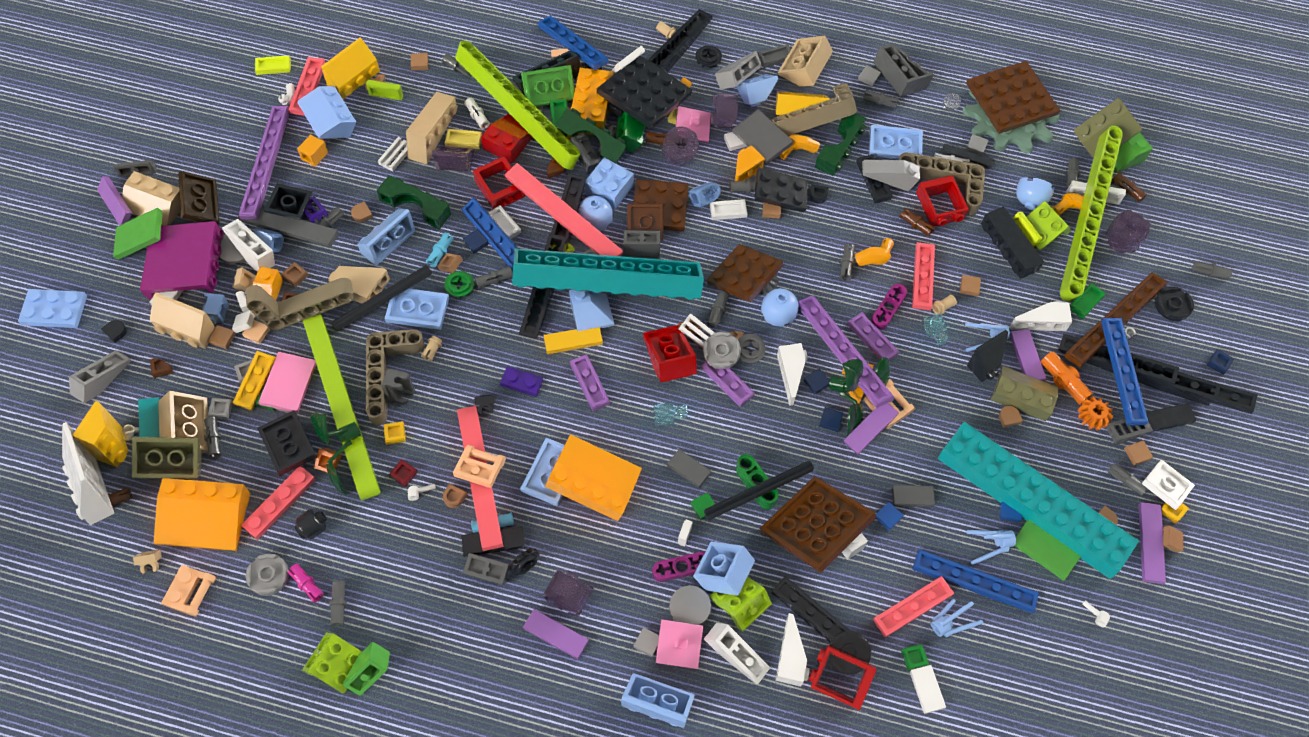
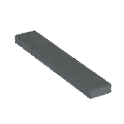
(295, 228)

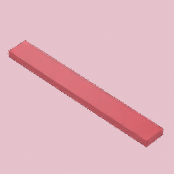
(562, 212)
(482, 496)

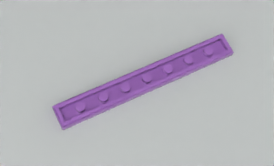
(264, 163)
(844, 349)

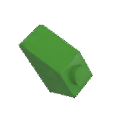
(367, 668)

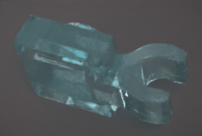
(936, 327)
(666, 413)

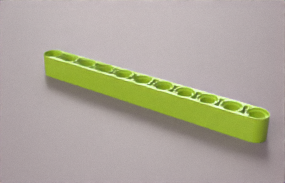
(518, 105)
(1091, 214)
(341, 405)

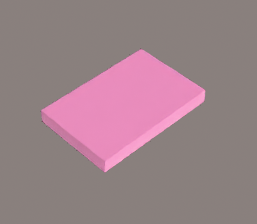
(287, 382)

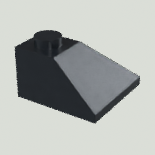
(288, 201)
(988, 357)

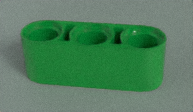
(752, 473)

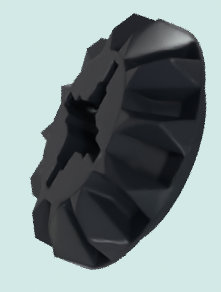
(714, 53)
(524, 562)

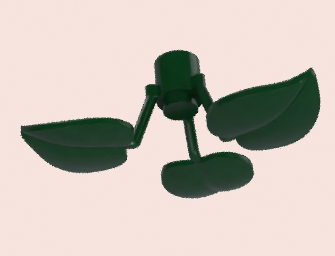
(853, 372)
(344, 434)

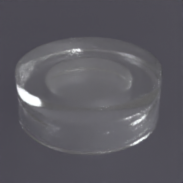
(952, 101)

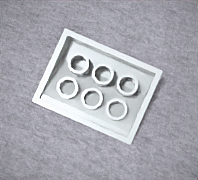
(84, 479)

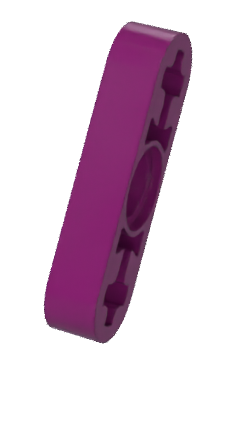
(889, 299)
(665, 564)

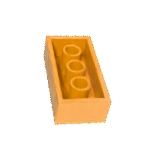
(587, 100)

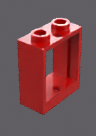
(939, 186)
(502, 197)
(863, 685)

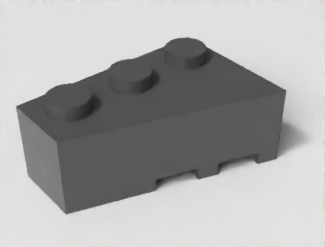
(900, 71)

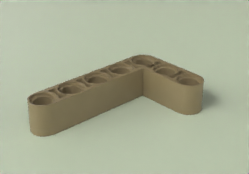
(820, 113)
(964, 173)
(299, 307)
(379, 369)

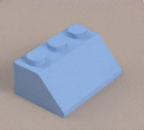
(327, 113)
(387, 236)
(657, 700)

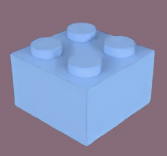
(609, 182)
(724, 568)

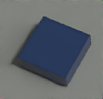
(475, 241)
(1220, 361)
(816, 381)
(831, 419)

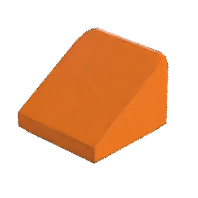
(323, 456)

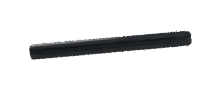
(381, 298)
(758, 490)

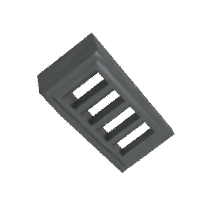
(1117, 439)

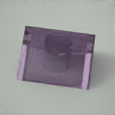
(453, 158)

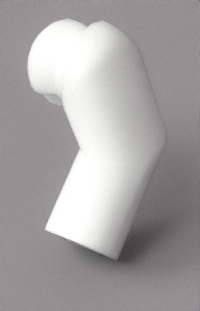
(286, 99)

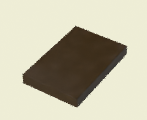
(198, 197)

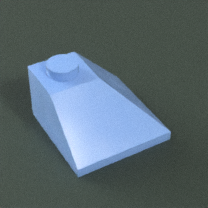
(757, 89)
(590, 310)

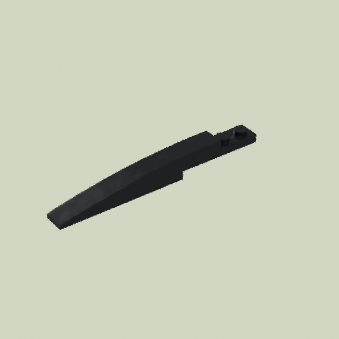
(675, 46)
(560, 236)
(1170, 380)

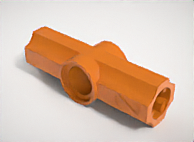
(1066, 377)

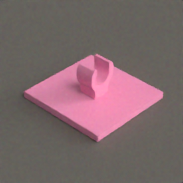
(695, 120)
(679, 644)

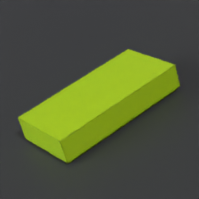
(384, 90)

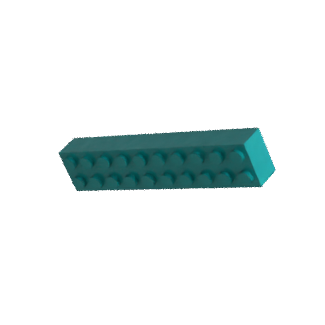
(607, 274)
(1038, 500)

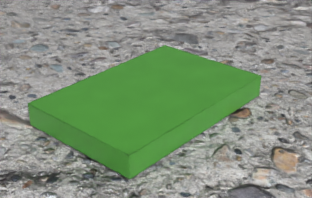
(548, 85)
(137, 233)
(1046, 550)

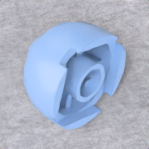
(1034, 192)
(596, 212)
(779, 307)

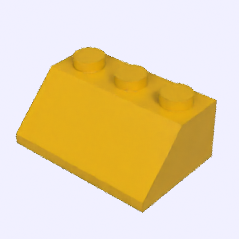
(350, 68)
(792, 101)
(102, 436)

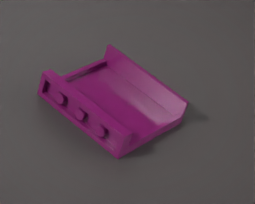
(183, 259)

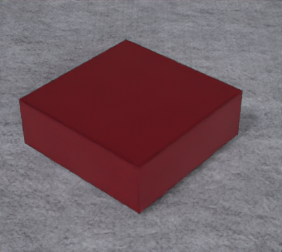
(403, 473)

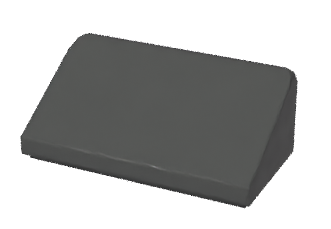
(142, 167)

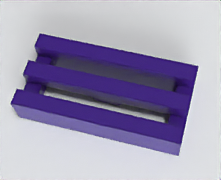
(315, 214)

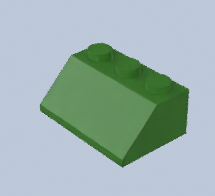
(1132, 152)

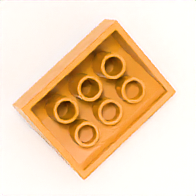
(593, 477)
(200, 514)

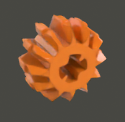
(1095, 413)

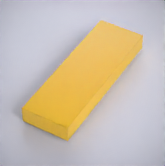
(572, 340)
(254, 380)

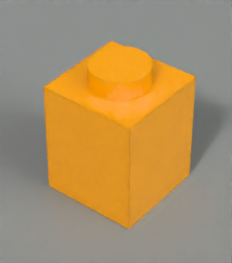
(312, 150)

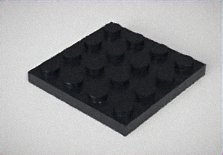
(644, 91)

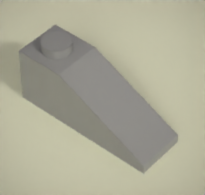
(738, 71)
(892, 172)
(97, 376)

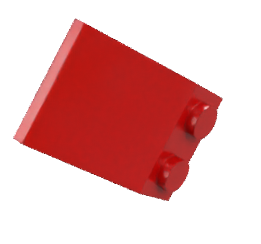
(505, 138)
(670, 353)

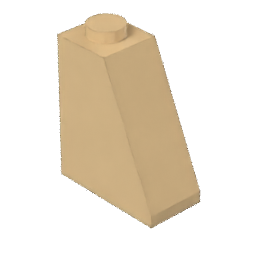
(365, 280)

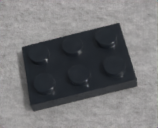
(781, 189)
(287, 443)

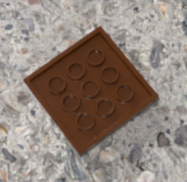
(1012, 97)
(818, 523)

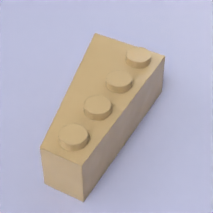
(429, 127)

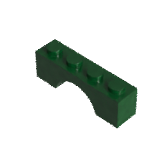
(573, 124)
(832, 157)
(396, 192)

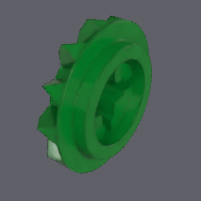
(453, 280)

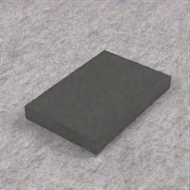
(763, 136)

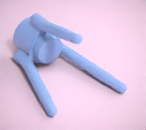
(994, 330)
(1002, 538)
(942, 625)

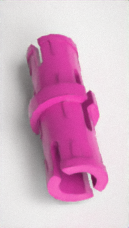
(305, 583)

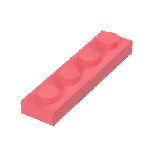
(308, 82)
(923, 276)
(278, 502)
(913, 606)

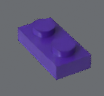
(521, 381)

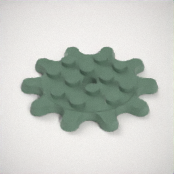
(1020, 136)

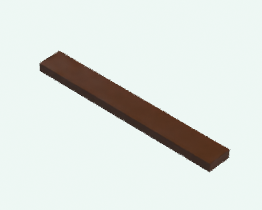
(1126, 309)

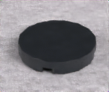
(1174, 304)
(852, 644)

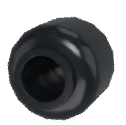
(310, 524)

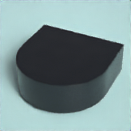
(818, 193)
(114, 330)

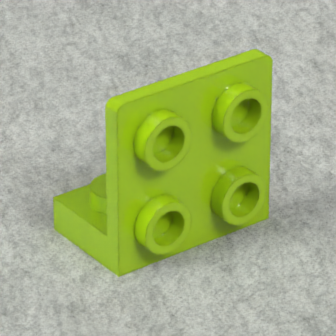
(1047, 224)
(746, 606)
(332, 661)

